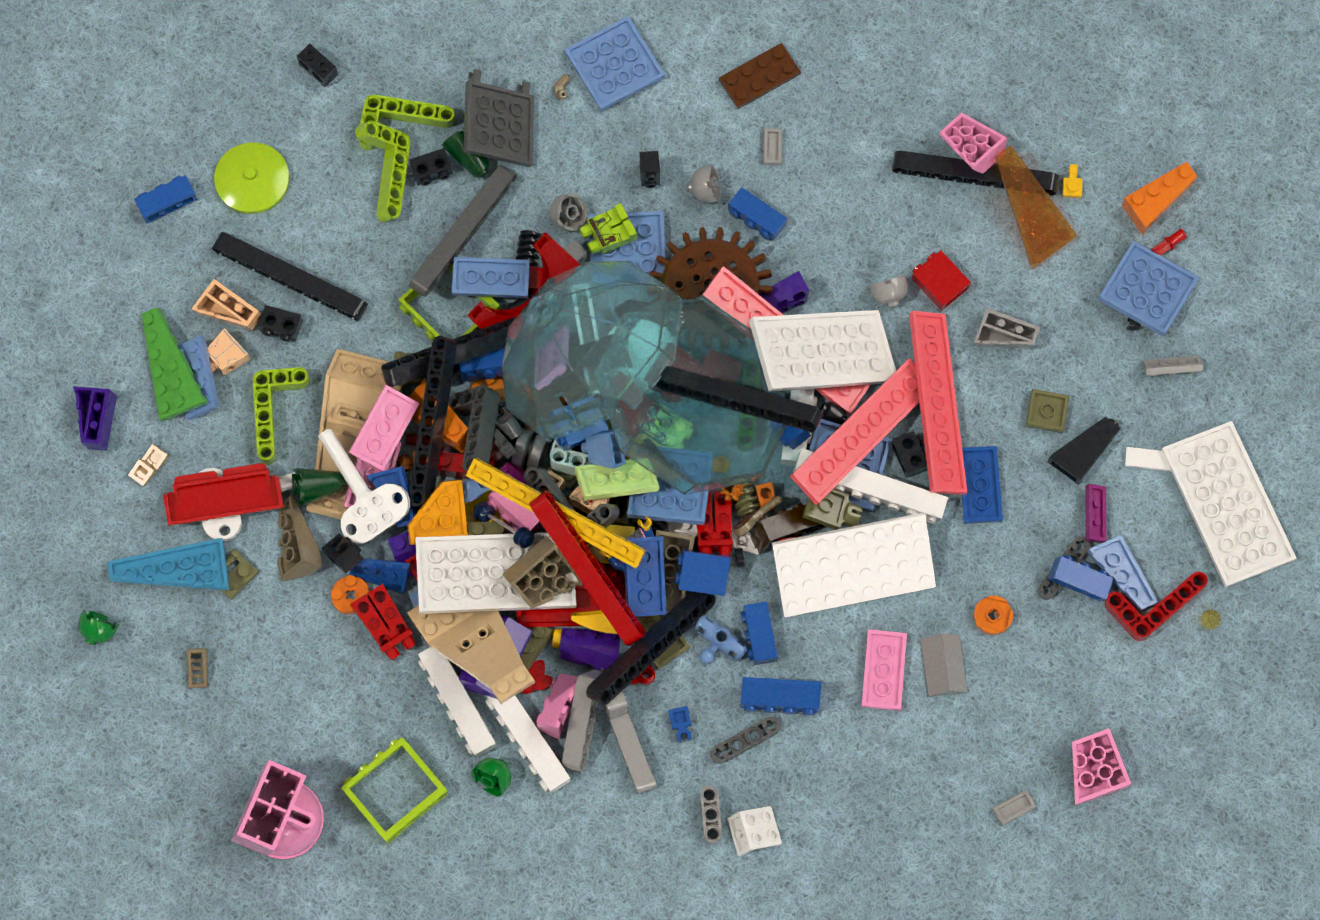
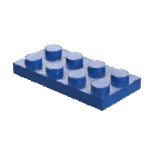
(983, 495)
(647, 582)

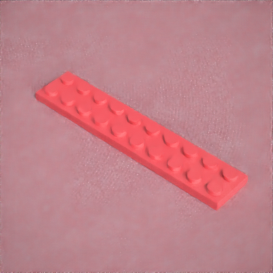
(744, 303)
(938, 403)
(858, 434)

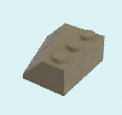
(541, 574)

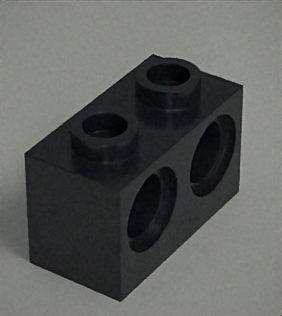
(317, 65)
(429, 162)
(649, 169)
(282, 319)
(906, 455)
(343, 552)

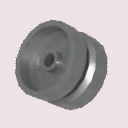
(529, 449)

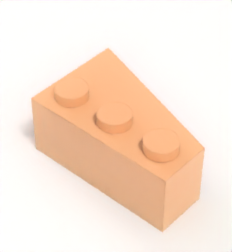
(225, 306)

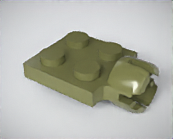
(833, 510)

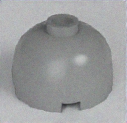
(705, 185)
(568, 212)
(890, 290)

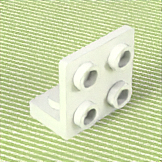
(754, 830)

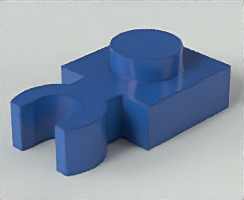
(680, 720)

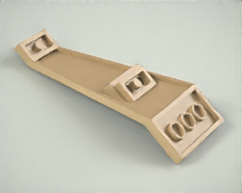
(348, 397)
(487, 658)

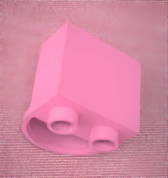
(280, 815)

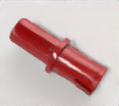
(1169, 242)

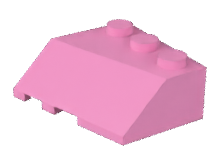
(974, 142)
(514, 514)
(557, 706)
(1097, 767)

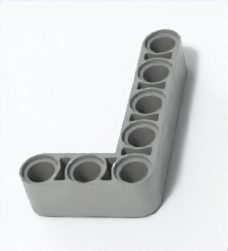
(580, 724)
(629, 744)

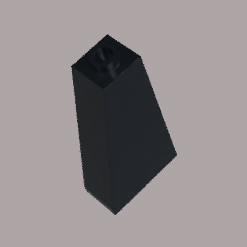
(1082, 452)

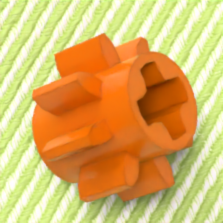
(736, 492)

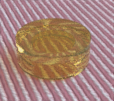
(1210, 619)

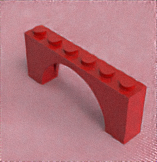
(554, 261)

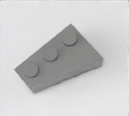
(1005, 331)

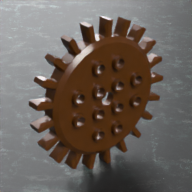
(723, 254)

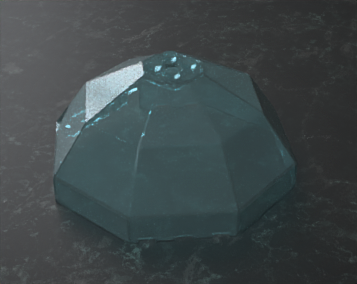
(589, 338)
(700, 442)

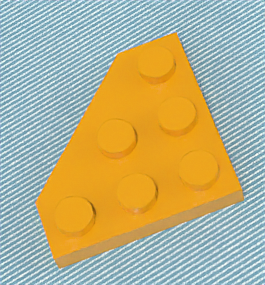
(441, 513)

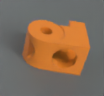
(764, 493)

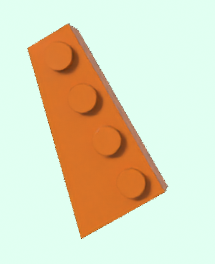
(455, 430)

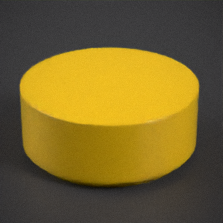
(556, 638)

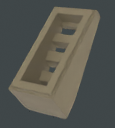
(190, 668)

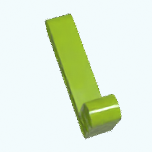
(402, 105)
(394, 165)
(266, 408)

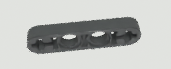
(1081, 553)
(746, 742)

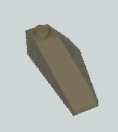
(673, 544)

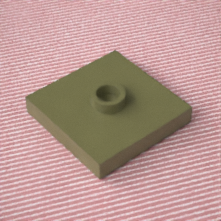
(1047, 411)

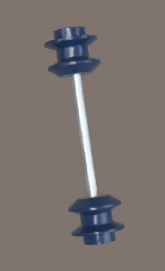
(521, 537)

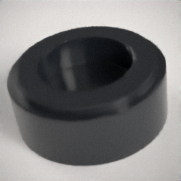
(739, 557)

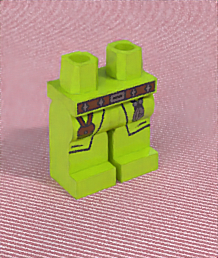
(609, 230)

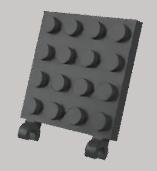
(498, 121)

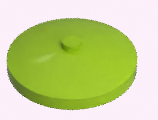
(251, 178)

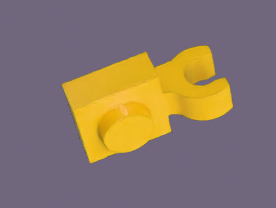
(1072, 185)

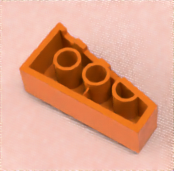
(1158, 196)

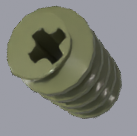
(745, 502)

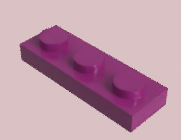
(1095, 513)

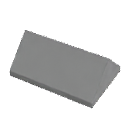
(943, 665)

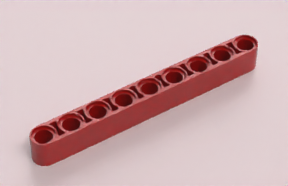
(587, 568)

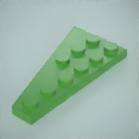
(171, 373)

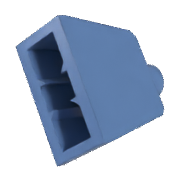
(603, 449)

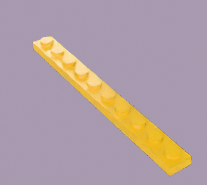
(586, 528)

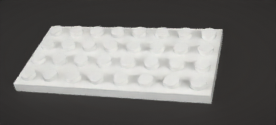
(822, 350)
(1228, 504)
(854, 564)
(468, 577)

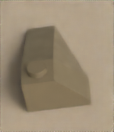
(299, 549)

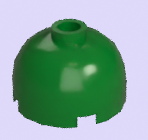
(96, 627)
(492, 774)

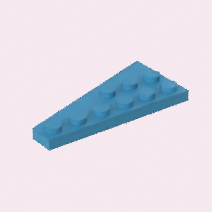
(184, 566)

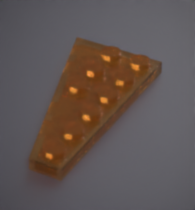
(1037, 217)

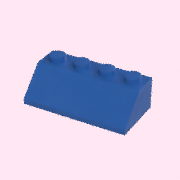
(780, 695)

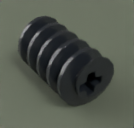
(526, 250)

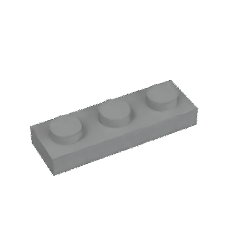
(1173, 365)

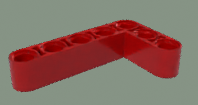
(1159, 610)

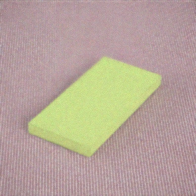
(604, 482)

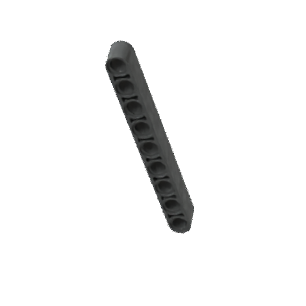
(462, 231)

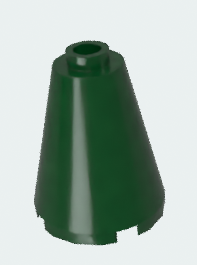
(474, 164)
(316, 484)

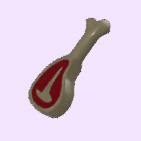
(749, 521)

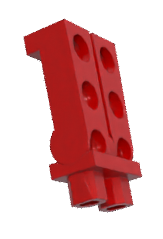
(720, 538)
(396, 627)

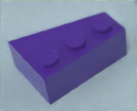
(788, 293)
(95, 416)
(589, 647)

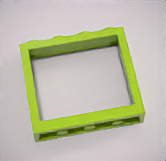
(419, 322)
(416, 812)

